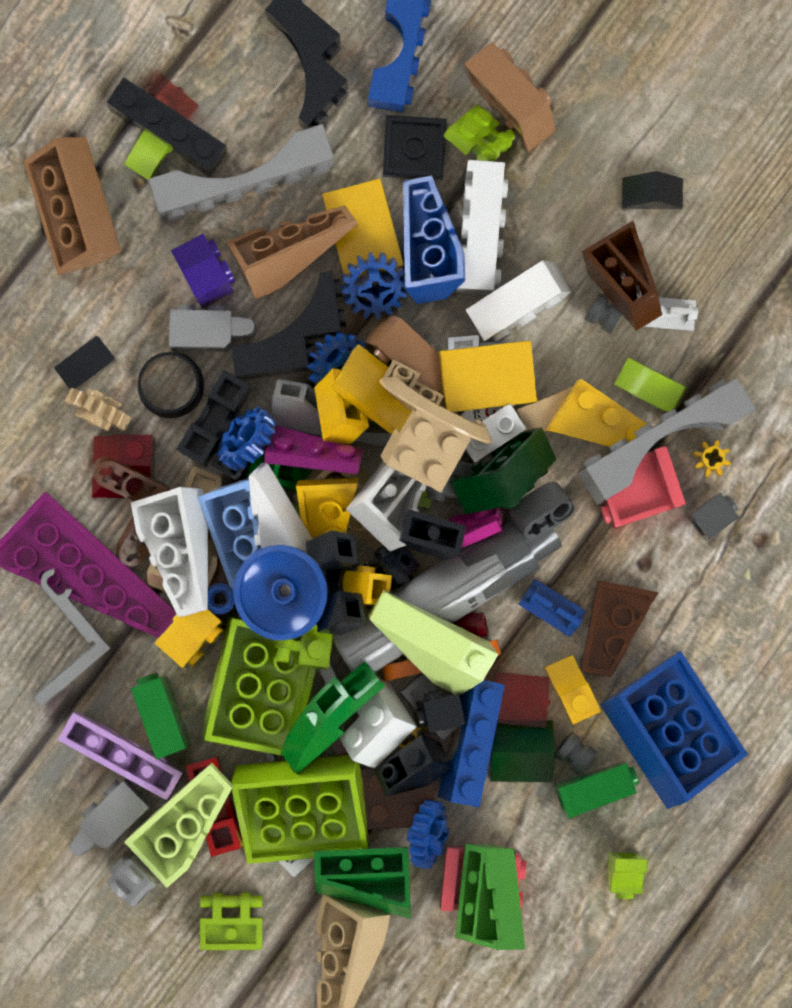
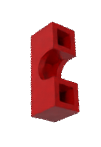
(225, 831)

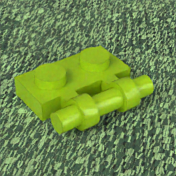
(475, 127)
(312, 649)
(231, 932)

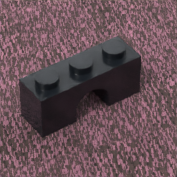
(221, 409)
(335, 555)

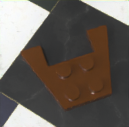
(398, 809)

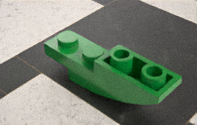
(321, 719)

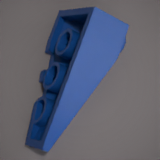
(431, 247)

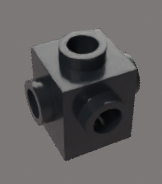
(397, 563)

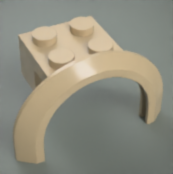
(430, 439)

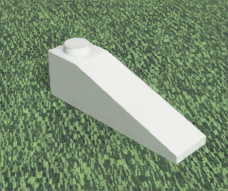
(276, 515)
(178, 545)

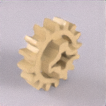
(98, 409)

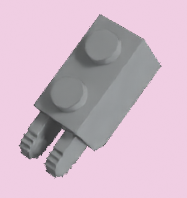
(207, 329)
(111, 818)
(131, 879)

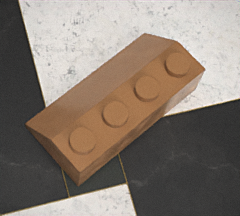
(71, 204)

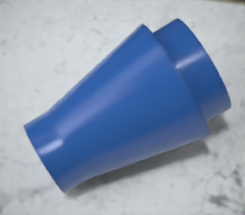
(216, 589)

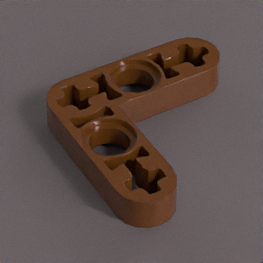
(149, 487)

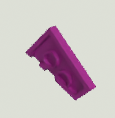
(309, 451)

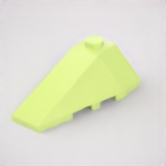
(435, 646)
(177, 830)

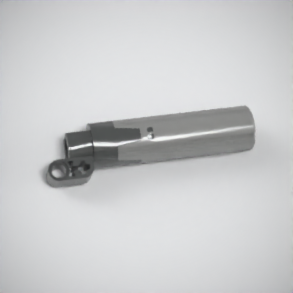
(475, 577)

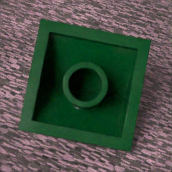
(523, 753)

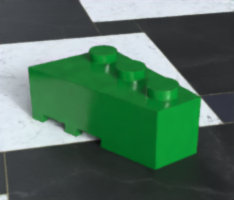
(366, 877)

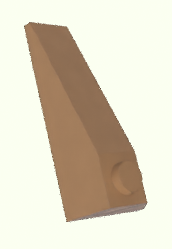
(278, 255)

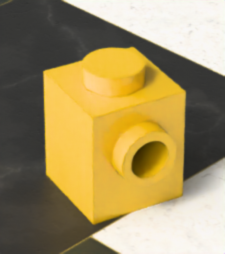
(367, 583)

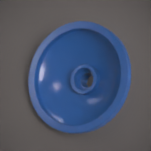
(260, 596)

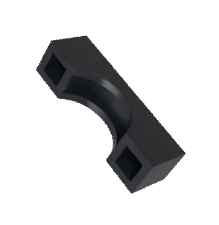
(167, 125)

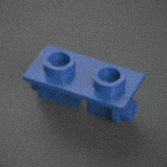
(552, 608)

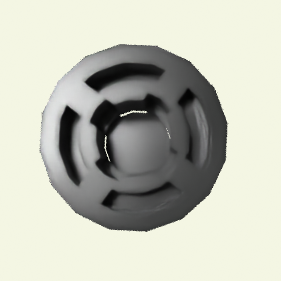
(606, 314)
(576, 754)

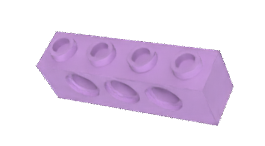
(121, 755)

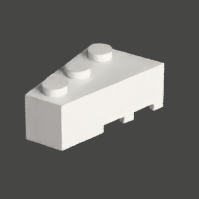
(519, 301)
(383, 504)

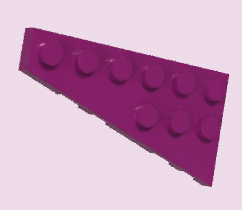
(55, 539)

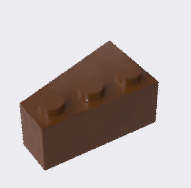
(624, 275)

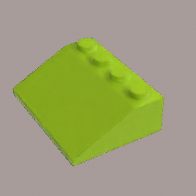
(252, 693)
(300, 813)

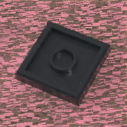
(414, 147)

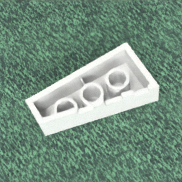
(481, 224)

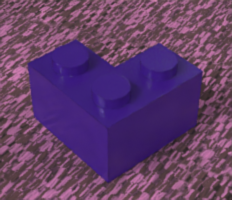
(202, 270)

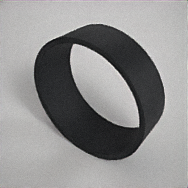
(190, 405)

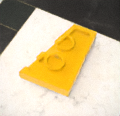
(594, 417)
(325, 504)

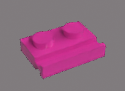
(479, 524)

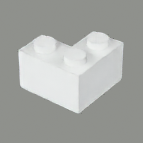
(379, 729)

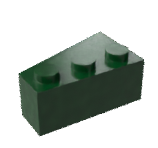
(507, 474)

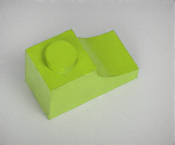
(626, 874)

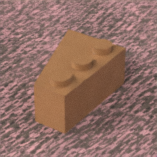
(512, 94)
(398, 341)

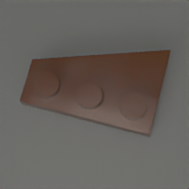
(612, 624)

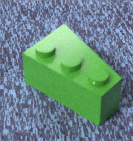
(490, 898)

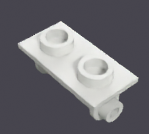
(676, 314)
(502, 427)

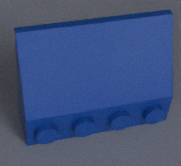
(674, 730)

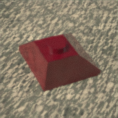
(130, 449)

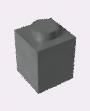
(714, 515)

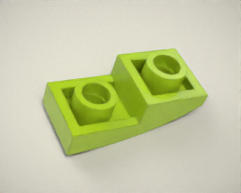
(147, 155)
(650, 385)

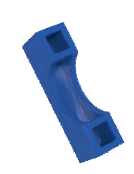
(391, 83)
(470, 762)

